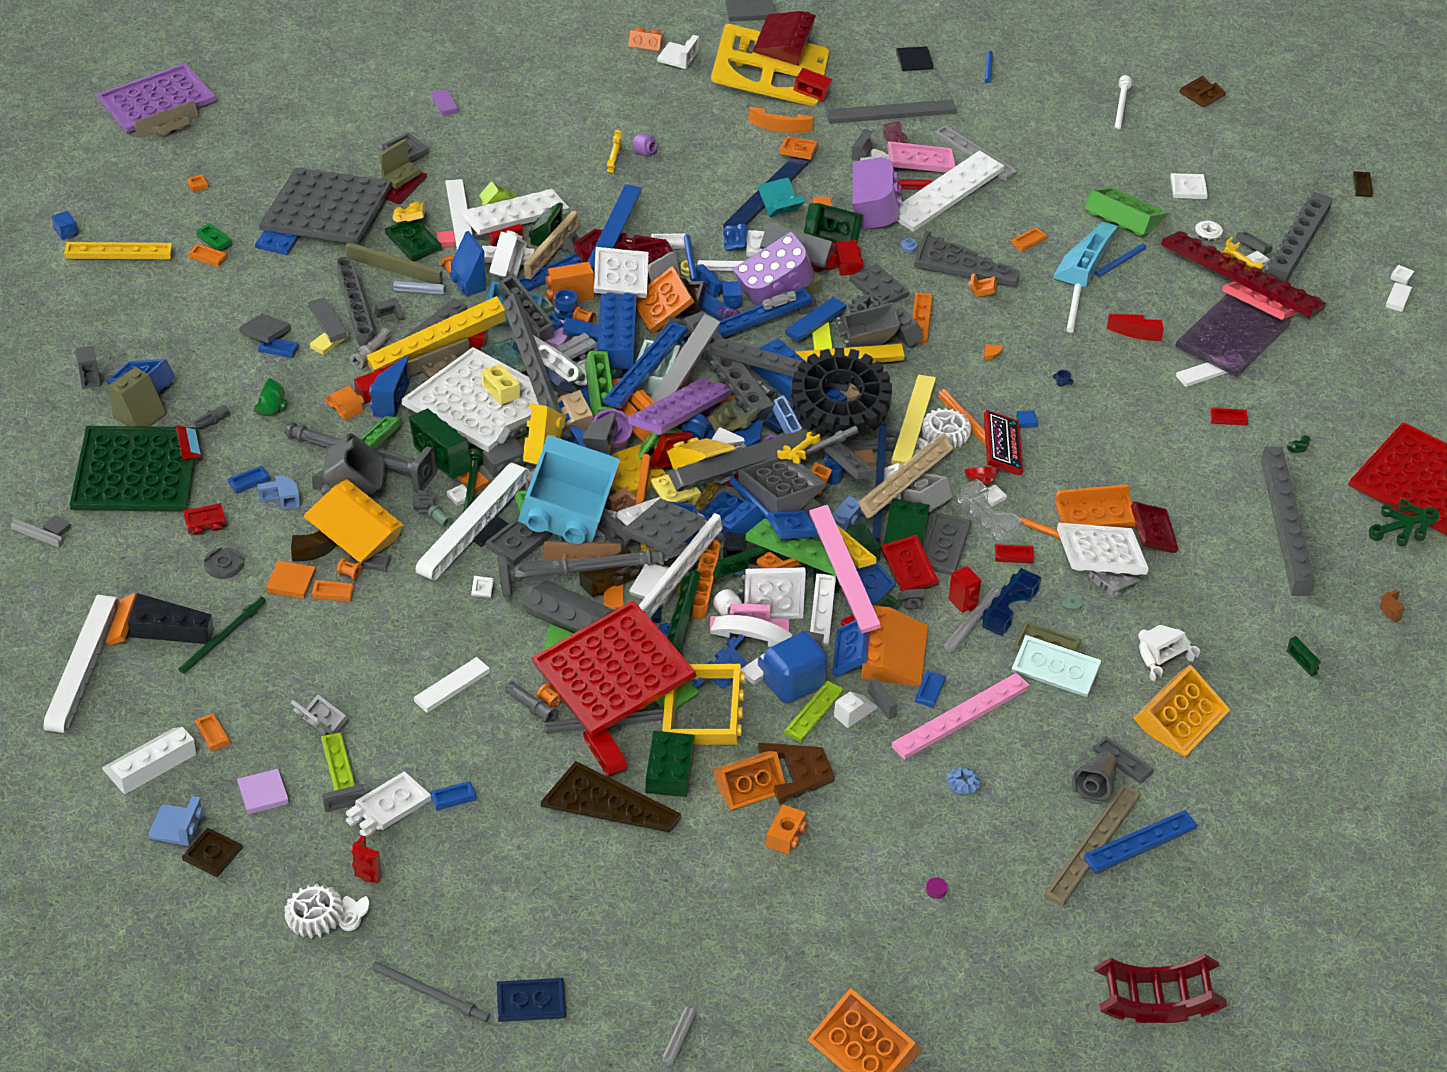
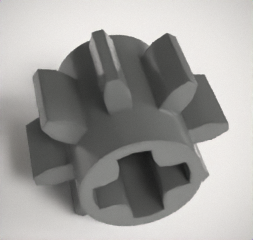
(422, 501)

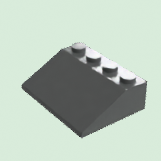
(781, 484)

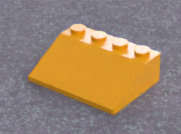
(354, 521)
(1182, 712)

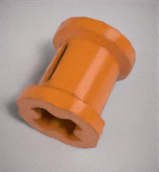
(582, 315)
(349, 568)
(549, 695)

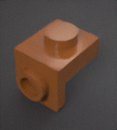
(1391, 607)

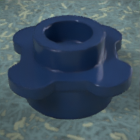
(1063, 377)

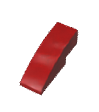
(1136, 326)

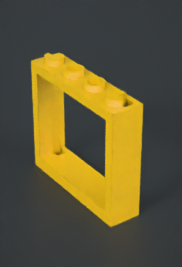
(712, 736)

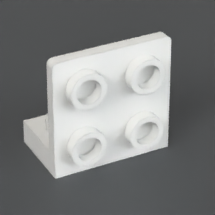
(680, 55)

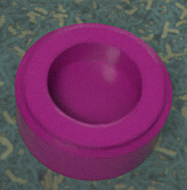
(936, 888)

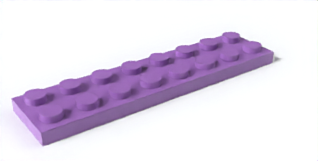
(680, 406)

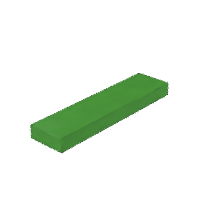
(381, 431)

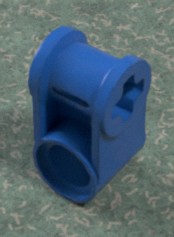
(837, 470)

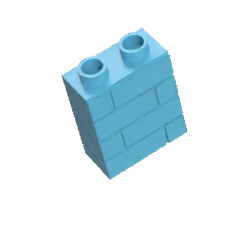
(568, 490)

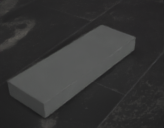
(1125, 760)

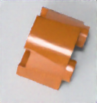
(346, 402)

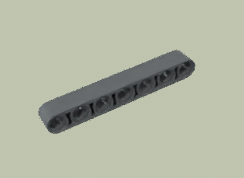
(354, 300)

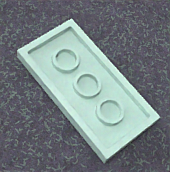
(1056, 666)

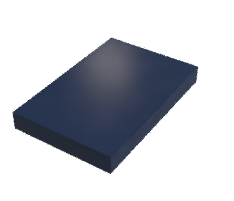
(530, 999)

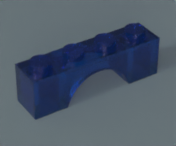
(1021, 587)

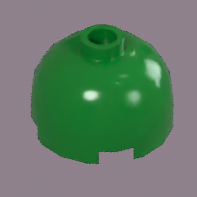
(270, 398)

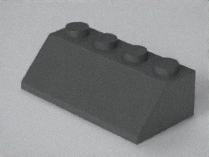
(563, 607)

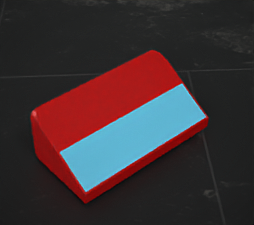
(188, 442)

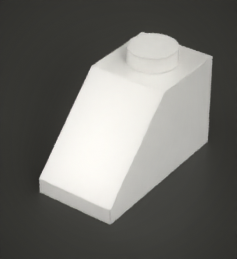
(852, 708)

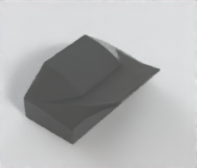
(862, 146)

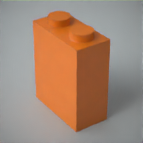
(572, 277)

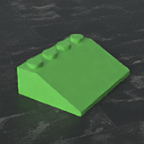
(1124, 210)

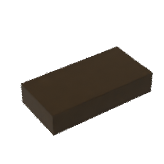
(1362, 184)

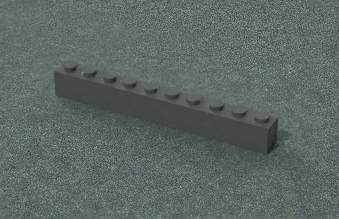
(1287, 522)

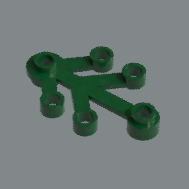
(1406, 522)

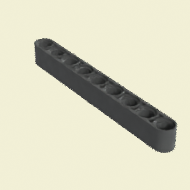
(729, 463)

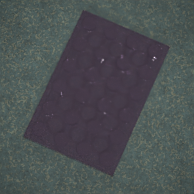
(1232, 334)

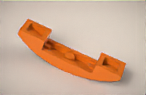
(780, 123)

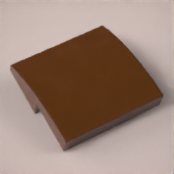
(1202, 91)

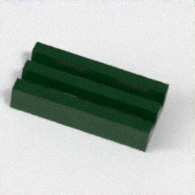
(1303, 656)

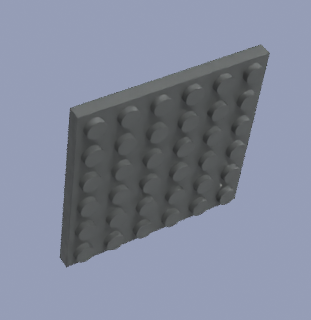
(326, 205)

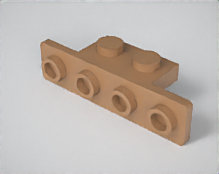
(564, 550)

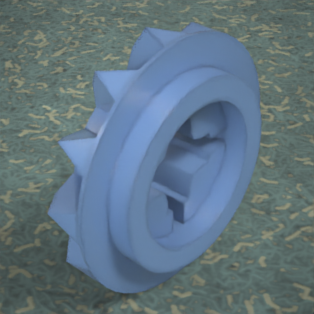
(958, 785)

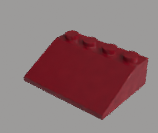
(785, 36)

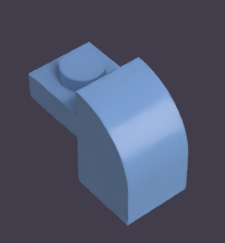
(282, 489)

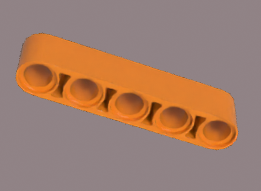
(707, 580)

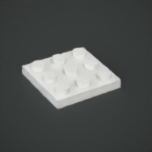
(620, 271)
(779, 588)

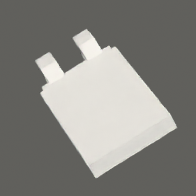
(387, 804)

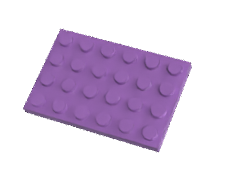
(154, 95)

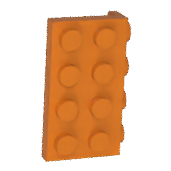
(1096, 506)

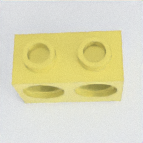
(500, 384)

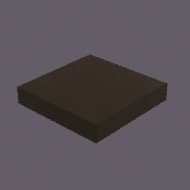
(212, 852)

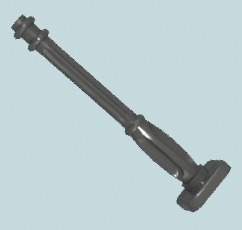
(421, 469)
(553, 568)

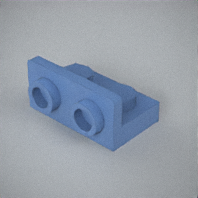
(848, 513)

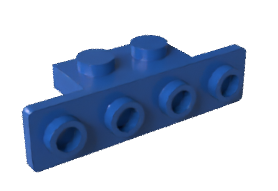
(726, 656)

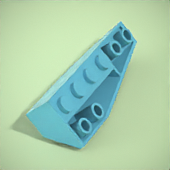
(1085, 257)

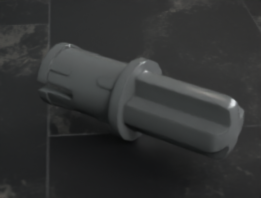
(211, 416)

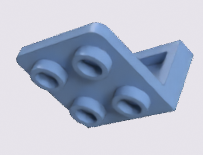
(177, 823)

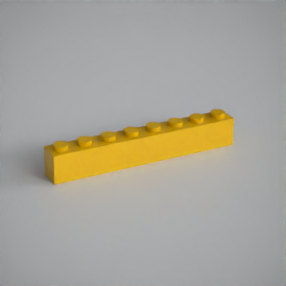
(441, 334)

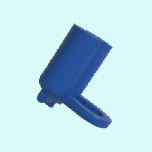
(735, 236)

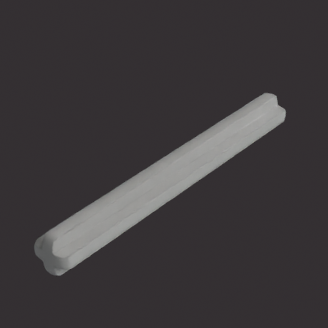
(971, 621)

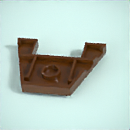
(806, 766)

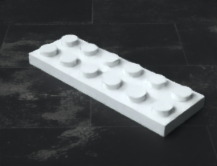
(512, 211)

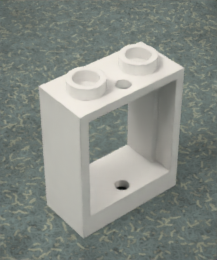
(508, 255)

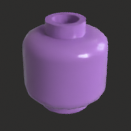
(644, 144)

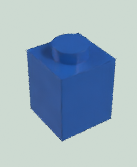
(64, 225)
(732, 294)

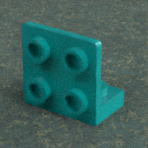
(779, 197)

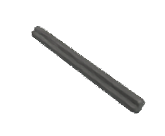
(575, 724)

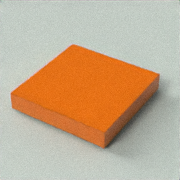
(798, 147)
(290, 579)

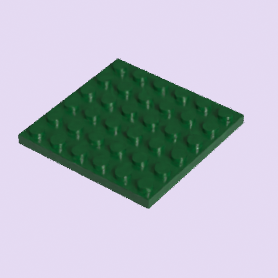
(132, 470)

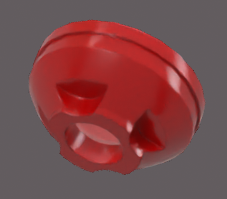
(983, 474)

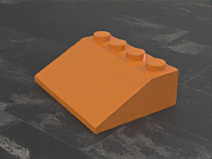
(896, 649)
(862, 1038)

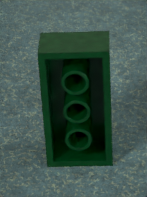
(449, 445)

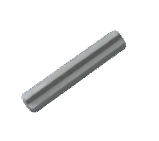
(37, 533)
(679, 1035)

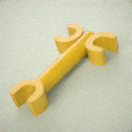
(615, 151)
(1231, 249)
(797, 452)

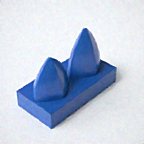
(714, 285)

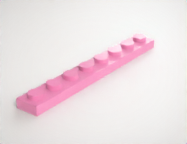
(960, 716)

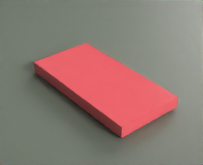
(1258, 300)

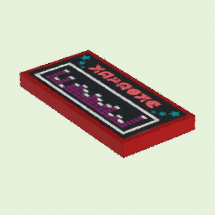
(1003, 442)

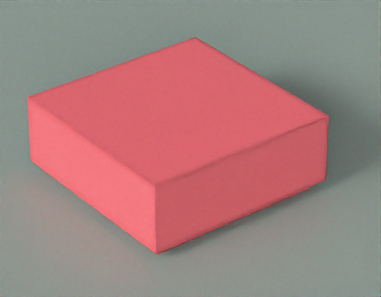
(446, 238)

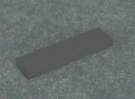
(327, 319)

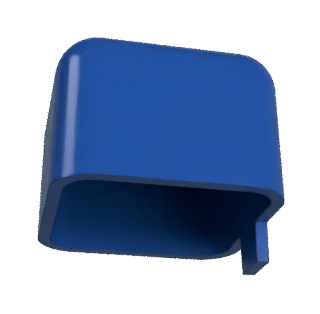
(794, 667)

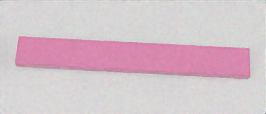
(844, 569)

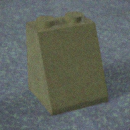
(135, 399)

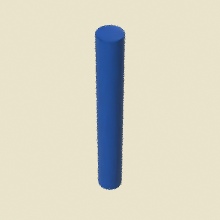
(988, 71)

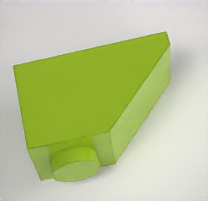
(495, 193)

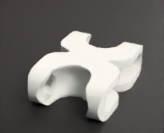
(563, 365)

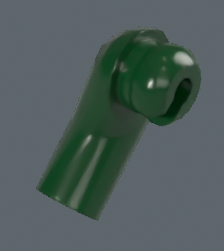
(1299, 445)

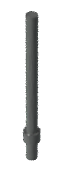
(839, 436)
(467, 1008)

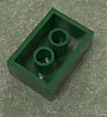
(669, 763)

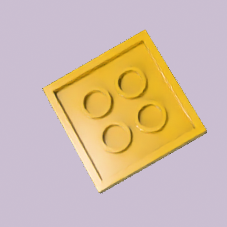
(629, 471)

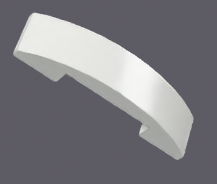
(749, 627)

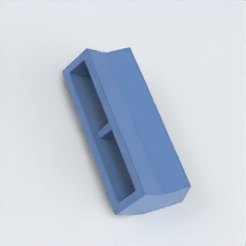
(785, 416)

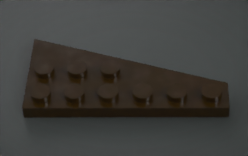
(598, 796)

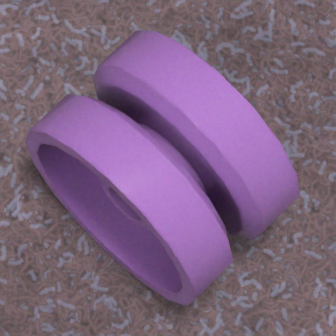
(623, 431)

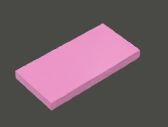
(921, 157)

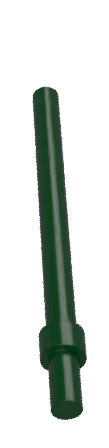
(249, 611)

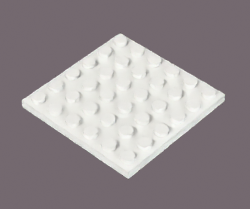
(466, 405)

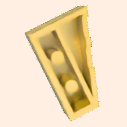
(542, 423)

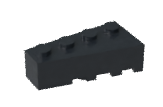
(168, 621)

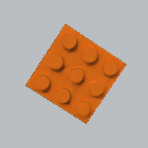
(664, 299)

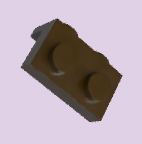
(697, 291)

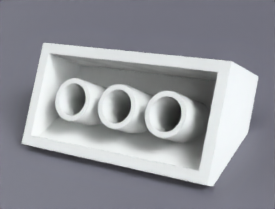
(151, 759)

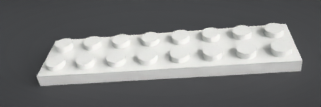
(948, 190)

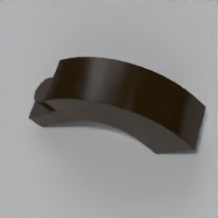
(311, 546)

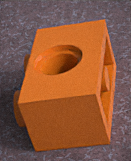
(785, 829)

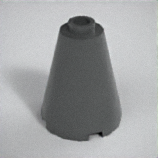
(1096, 778)

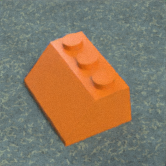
(749, 779)

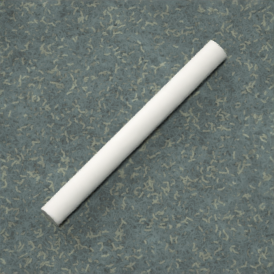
(1074, 307)

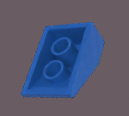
(469, 266)
(157, 369)
(390, 389)

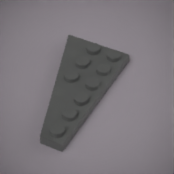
(958, 260)

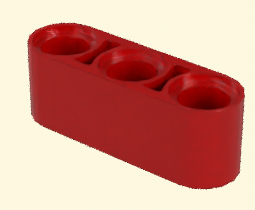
(607, 752)

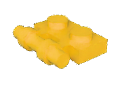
(413, 211)

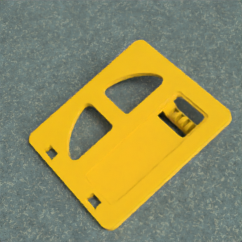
(726, 75)

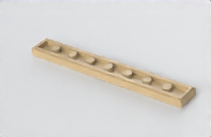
(905, 475)

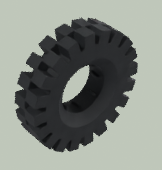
(819, 410)

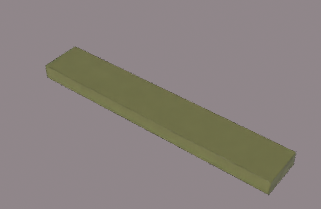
(394, 263)

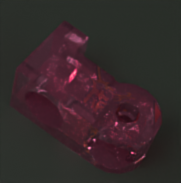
(893, 133)

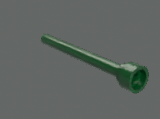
(477, 459)

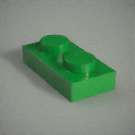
(213, 237)

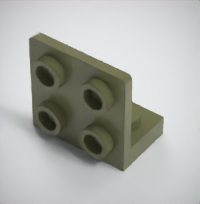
(396, 165)
(724, 418)

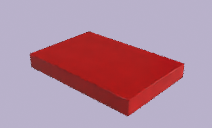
(909, 564)

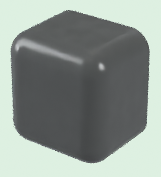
(354, 461)

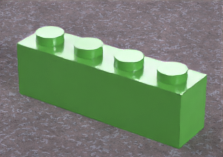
(598, 380)

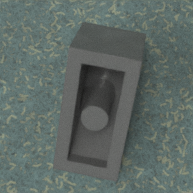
(601, 433)

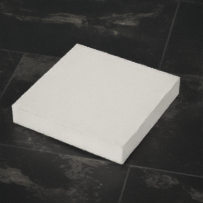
(1188, 186)
(647, 580)

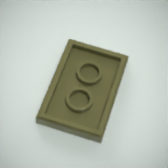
(1047, 635)

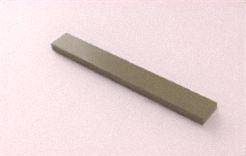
(1098, 836)

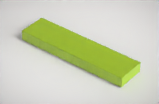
(813, 711)
(337, 761)

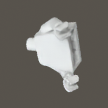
(1163, 644)

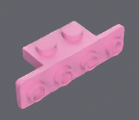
(754, 610)

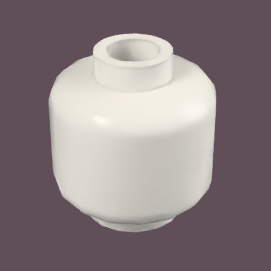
(723, 601)

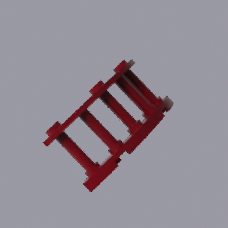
(1160, 1012)

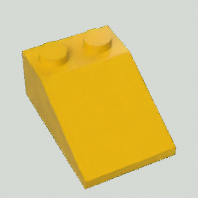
(696, 451)

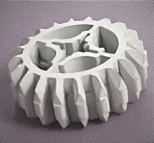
(946, 421)
(311, 905)

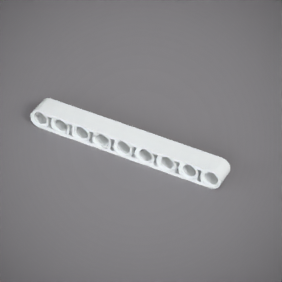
(472, 521)
(80, 664)

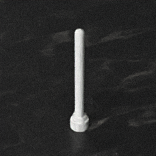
(1124, 83)

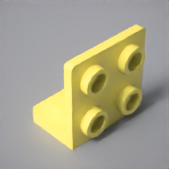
(667, 491)

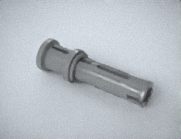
(359, 359)

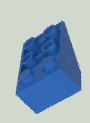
(735, 513)

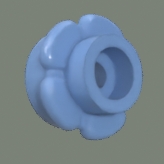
(909, 245)

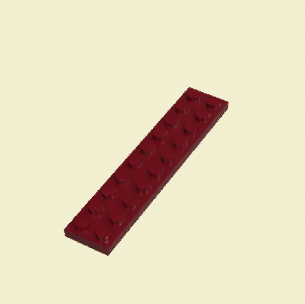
(1248, 276)

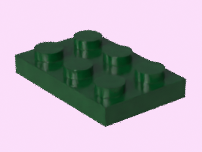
(413, 239)

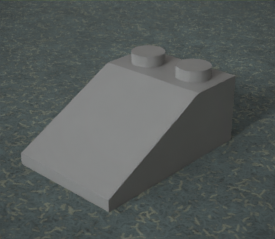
(929, 490)

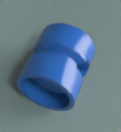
(565, 303)
(696, 426)

